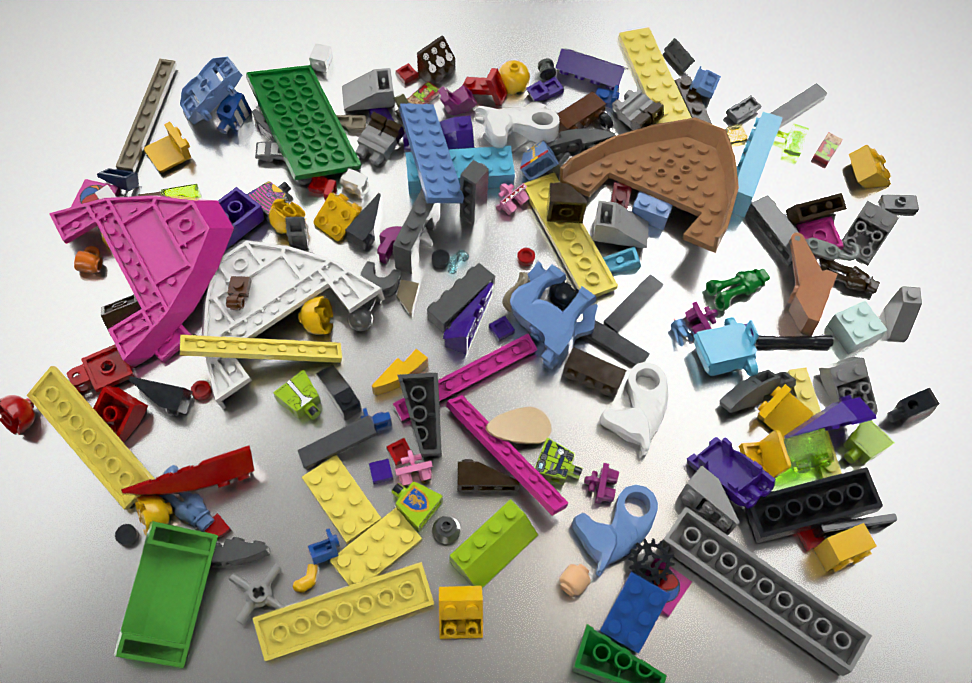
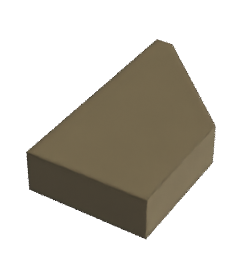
(353, 123)
(407, 295)

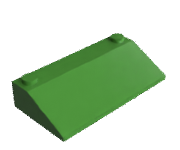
(166, 595)

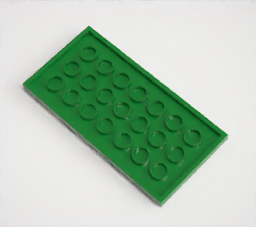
(302, 122)

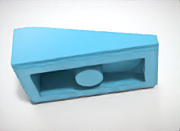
(623, 260)

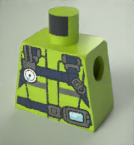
(556, 463)

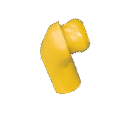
(307, 581)

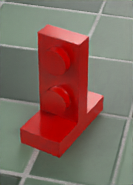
(491, 85)

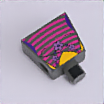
(267, 194)

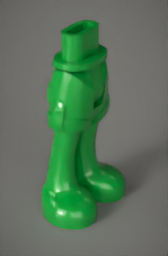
(747, 282)

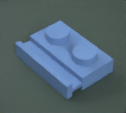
(705, 82)

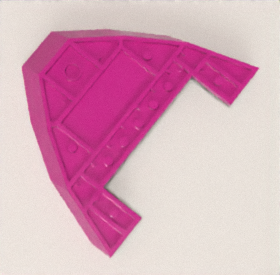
(166, 254)

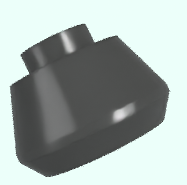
(446, 529)

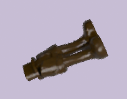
(854, 276)

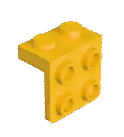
(168, 150)
(336, 215)
(783, 411)
(769, 453)

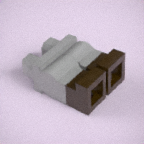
(638, 110)
(379, 138)

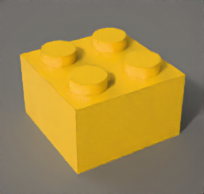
(845, 548)

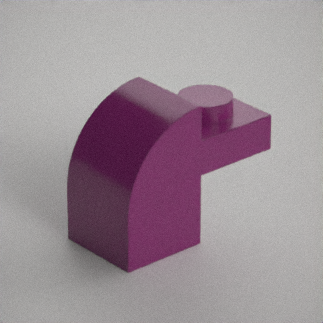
(457, 102)
(387, 239)

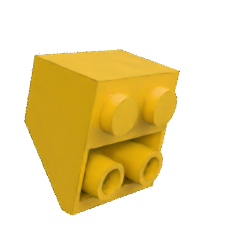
(870, 167)
(460, 612)

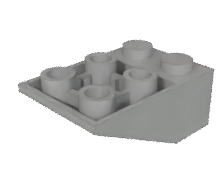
(369, 91)
(619, 226)
(869, 231)
(848, 378)
(709, 500)

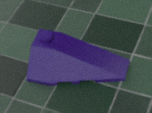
(464, 327)

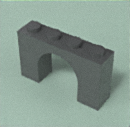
(407, 242)

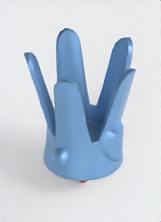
(680, 326)

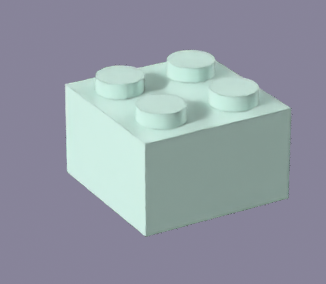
(857, 326)

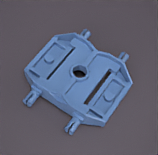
(206, 89)

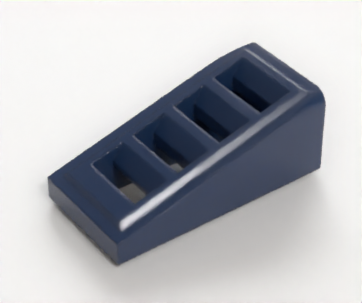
(120, 178)

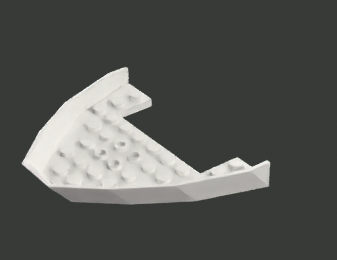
(280, 284)

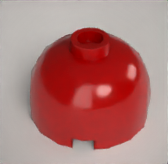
(16, 413)

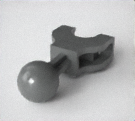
(362, 318)

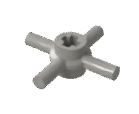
(257, 586)

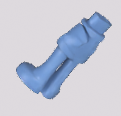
(191, 509)

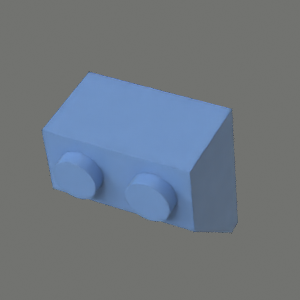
(652, 210)

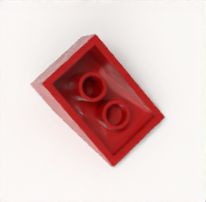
(120, 411)

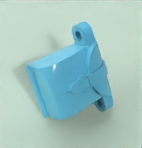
(728, 348)

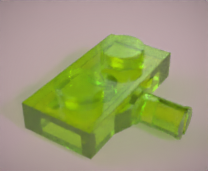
(794, 139)

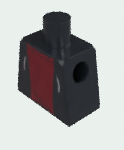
(914, 407)

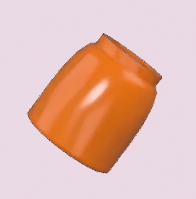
(88, 262)

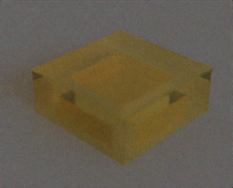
(736, 133)

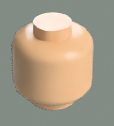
(574, 579)

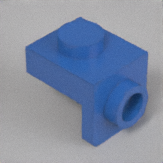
(324, 549)

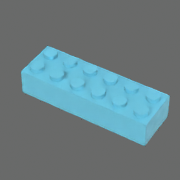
(755, 159)
(497, 160)

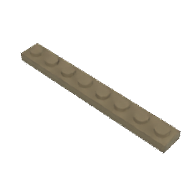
(146, 115)

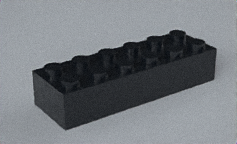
(814, 503)

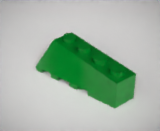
(610, 663)

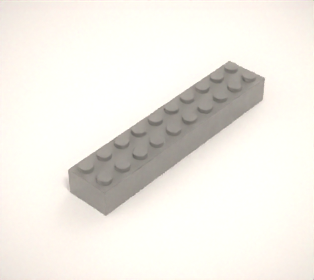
(767, 592)

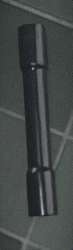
(817, 340)

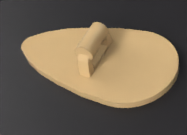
(521, 425)

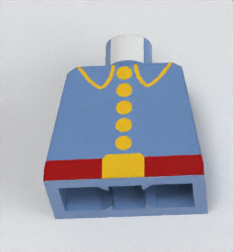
(538, 160)

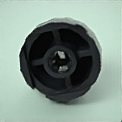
(561, 294)

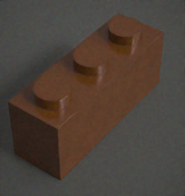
(581, 113)

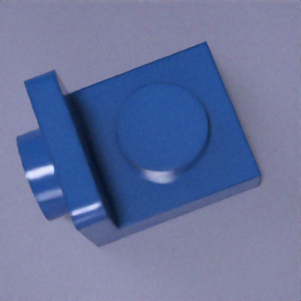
(608, 96)
(381, 419)

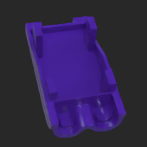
(739, 475)

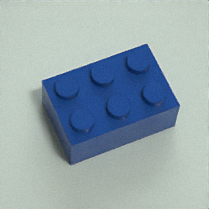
(635, 612)

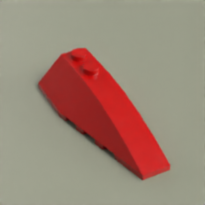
(207, 473)

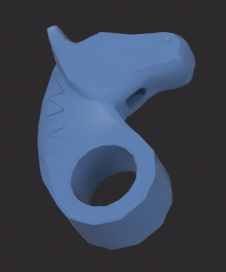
(614, 541)

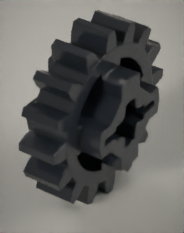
(648, 551)

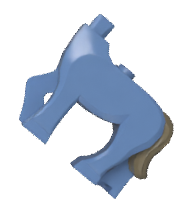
(546, 321)

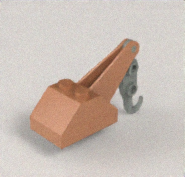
(811, 283)

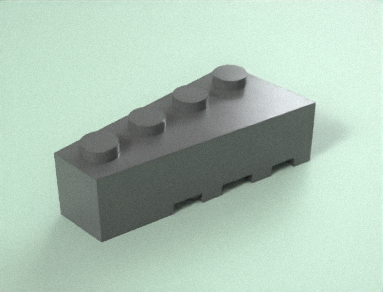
(423, 406)

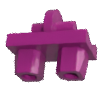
(696, 313)
(606, 475)

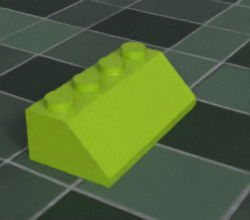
(493, 545)

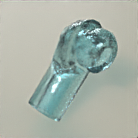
(455, 259)

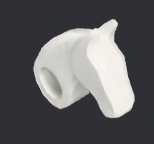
(531, 122)
(648, 410)

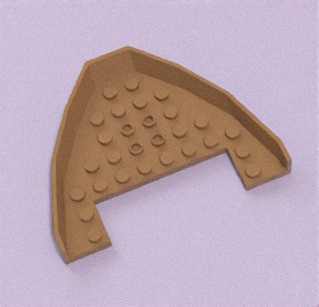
(673, 161)

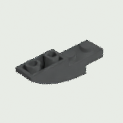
(578, 139)
(754, 388)
(238, 552)

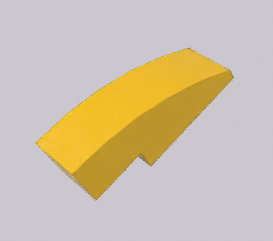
(389, 379)

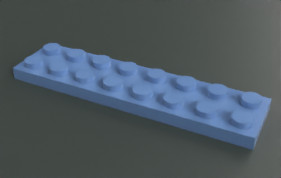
(431, 154)

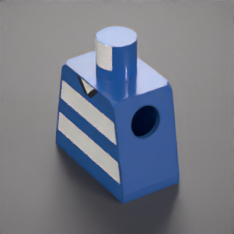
(233, 112)

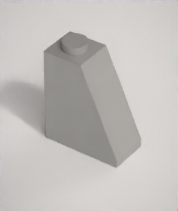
(902, 312)

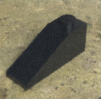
(364, 226)
(339, 392)
(166, 396)

